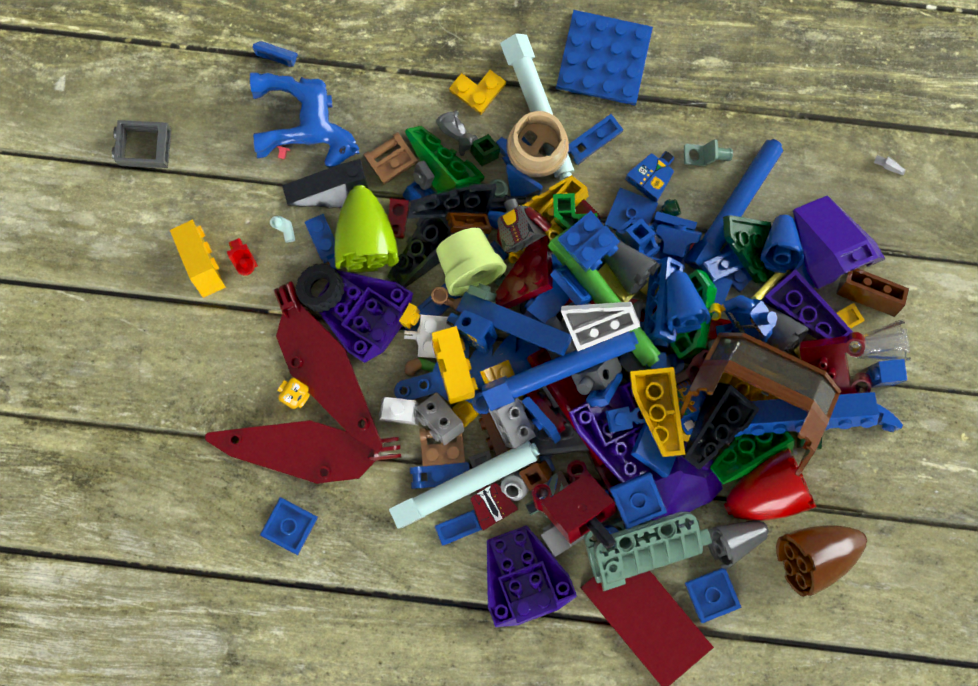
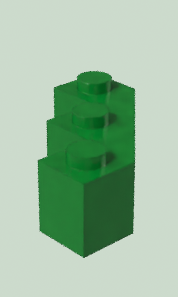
(691, 343)

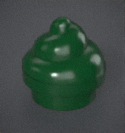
(671, 207)

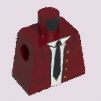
(492, 505)

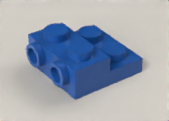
(589, 242)

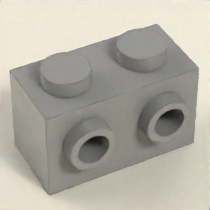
(440, 419)
(513, 424)

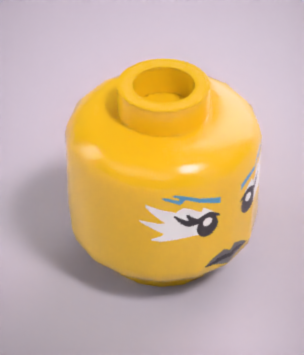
(293, 393)

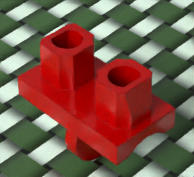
(241, 257)

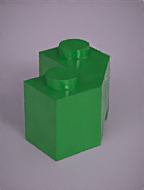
(565, 210)

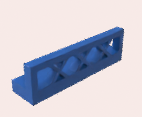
(659, 317)

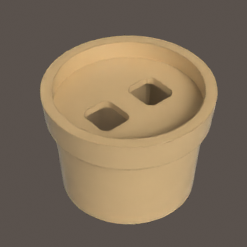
(527, 158)

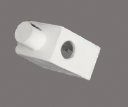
(399, 411)

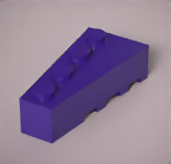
(802, 303)

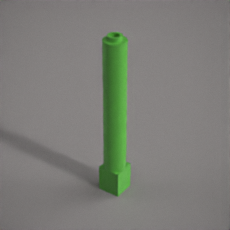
(602, 293)

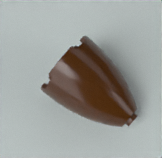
(819, 556)

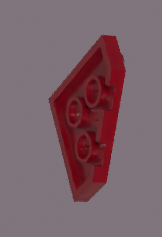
(528, 276)

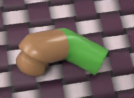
(417, 364)

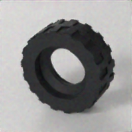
(330, 297)

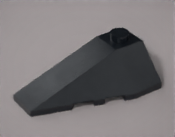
(326, 187)
(466, 198)
(420, 251)

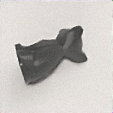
(454, 128)

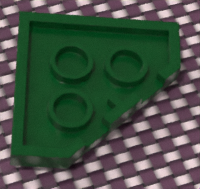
(747, 241)

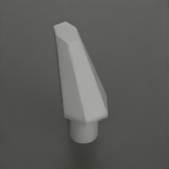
(889, 164)

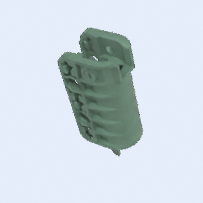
(645, 547)

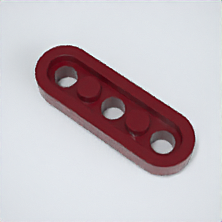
(546, 407)

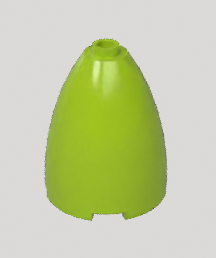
(364, 234)

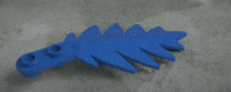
(478, 361)

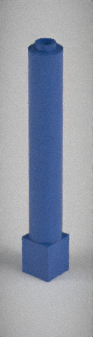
(736, 204)
(505, 390)

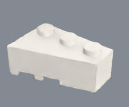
(598, 322)

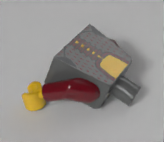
(521, 228)

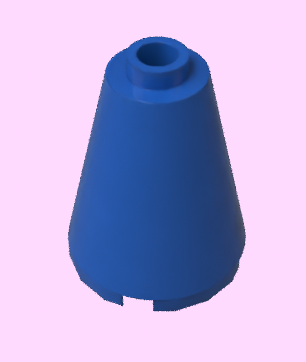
(782, 246)
(684, 304)

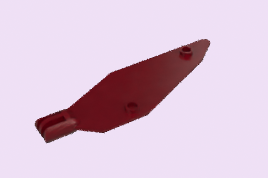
(324, 367)
(303, 450)

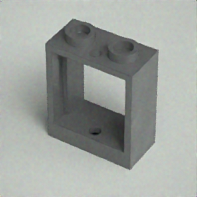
(162, 149)

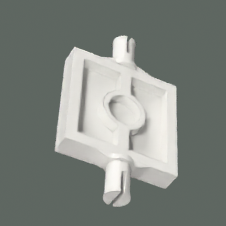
(423, 335)

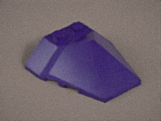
(686, 486)

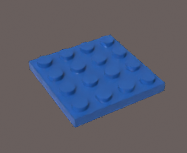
(604, 57)

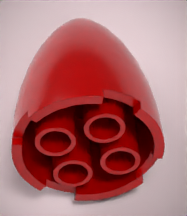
(770, 491)

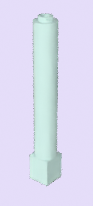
(520, 55)
(464, 484)

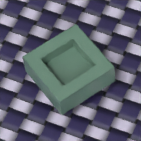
(482, 291)

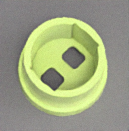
(468, 261)

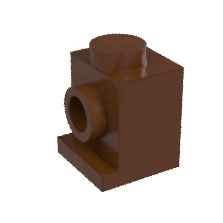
(536, 474)

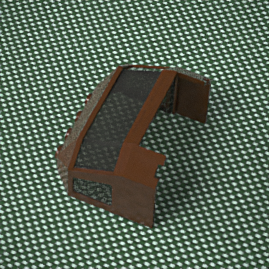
(774, 374)

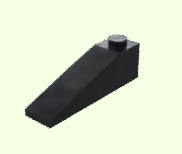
(719, 420)

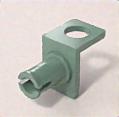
(707, 153)

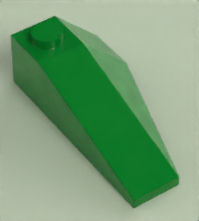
(446, 167)
(748, 453)

